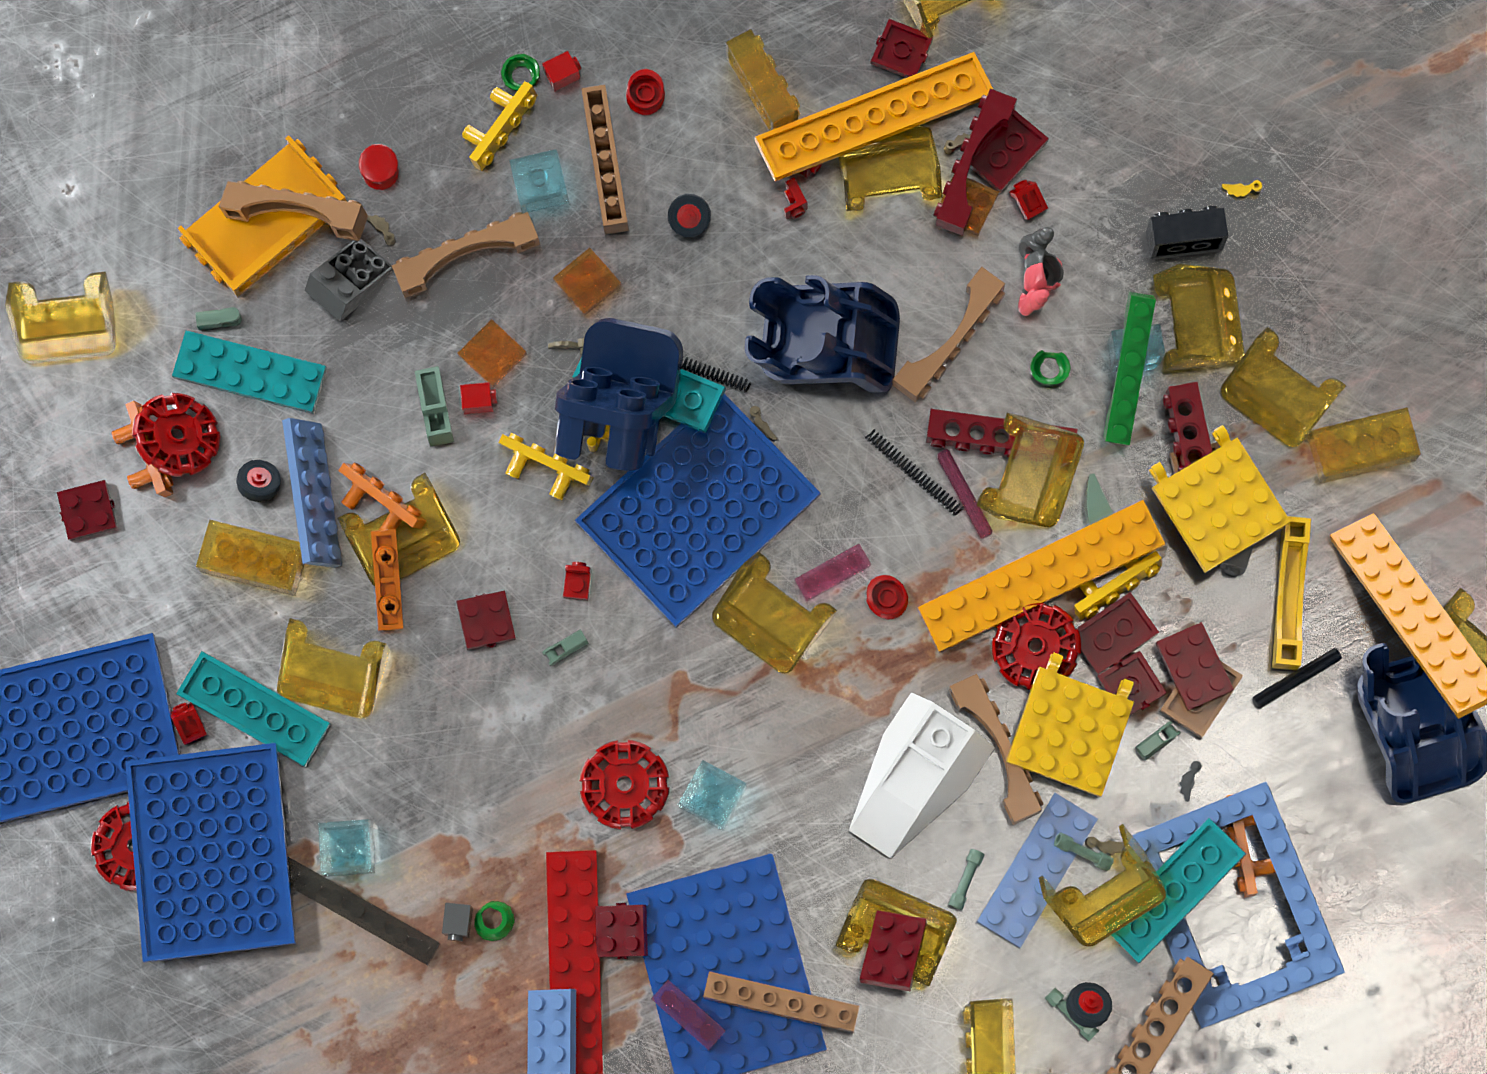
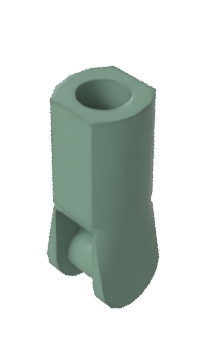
(218, 318)
(569, 644)
(1154, 742)

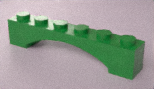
(1130, 368)

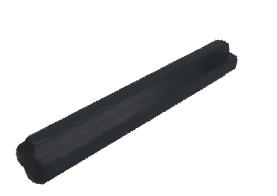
(1297, 677)

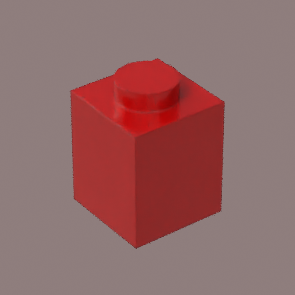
(562, 70)
(478, 398)

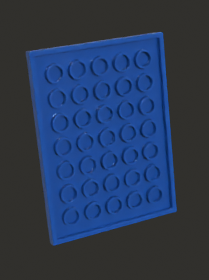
(697, 510)
(77, 722)
(210, 852)
(736, 927)

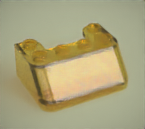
(64, 325)
(882, 897)
(990, 1036)

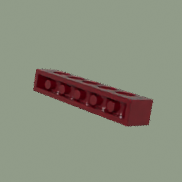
(1187, 396)
(966, 423)

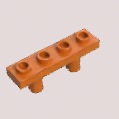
(161, 482)
(374, 487)
(387, 579)
(1247, 867)

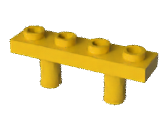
(497, 135)
(565, 472)
(1111, 591)

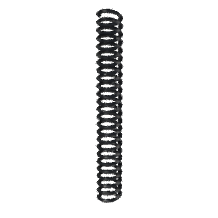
(716, 375)
(914, 473)

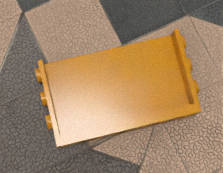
(245, 250)

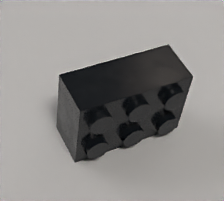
(1187, 232)

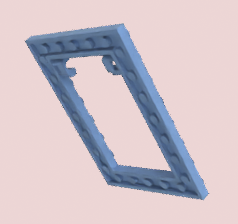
(1307, 968)

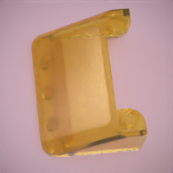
(892, 166)
(1203, 316)
(1276, 393)
(1035, 474)
(414, 545)
(767, 618)
(330, 677)

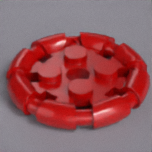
(168, 445)
(1033, 630)
(632, 797)
(119, 848)

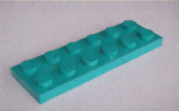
(249, 372)
(695, 400)
(253, 708)
(1187, 880)

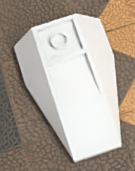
(917, 774)

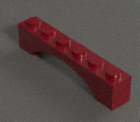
(995, 112)

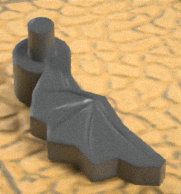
(1188, 779)

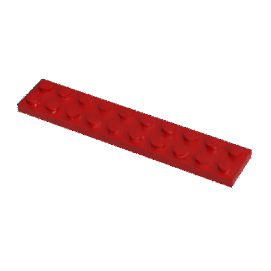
(572, 947)

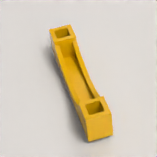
(1290, 591)

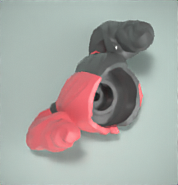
(1042, 270)

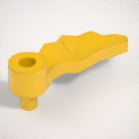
(1242, 190)

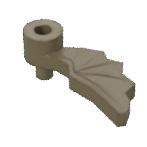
(951, 145)
(382, 226)
(568, 344)
(761, 425)
(1106, 847)

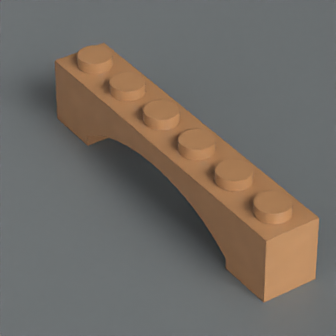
(245, 200)
(513, 233)
(916, 377)
(972, 697)

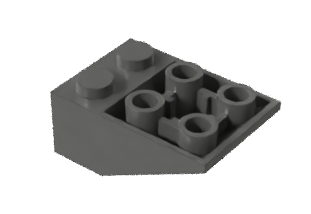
(347, 278)

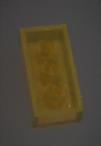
(761, 80)
(1364, 445)
(251, 557)

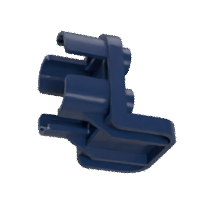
(825, 332)
(623, 382)
(1417, 730)

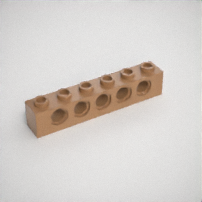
(605, 159)
(1184, 969)
(781, 1002)

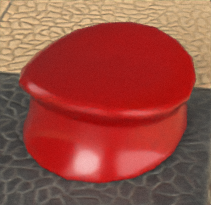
(645, 92)
(379, 166)
(887, 597)

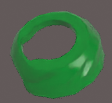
(516, 61)
(1061, 360)
(503, 929)

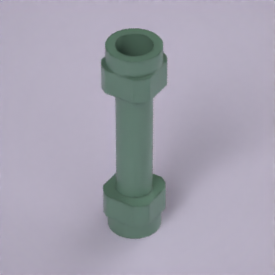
(974, 859)
(1100, 859)
(1056, 998)

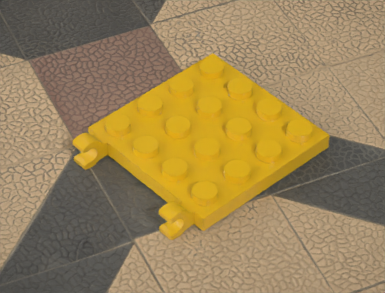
(1219, 502)
(1070, 729)

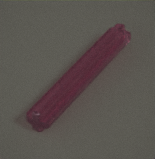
(964, 493)

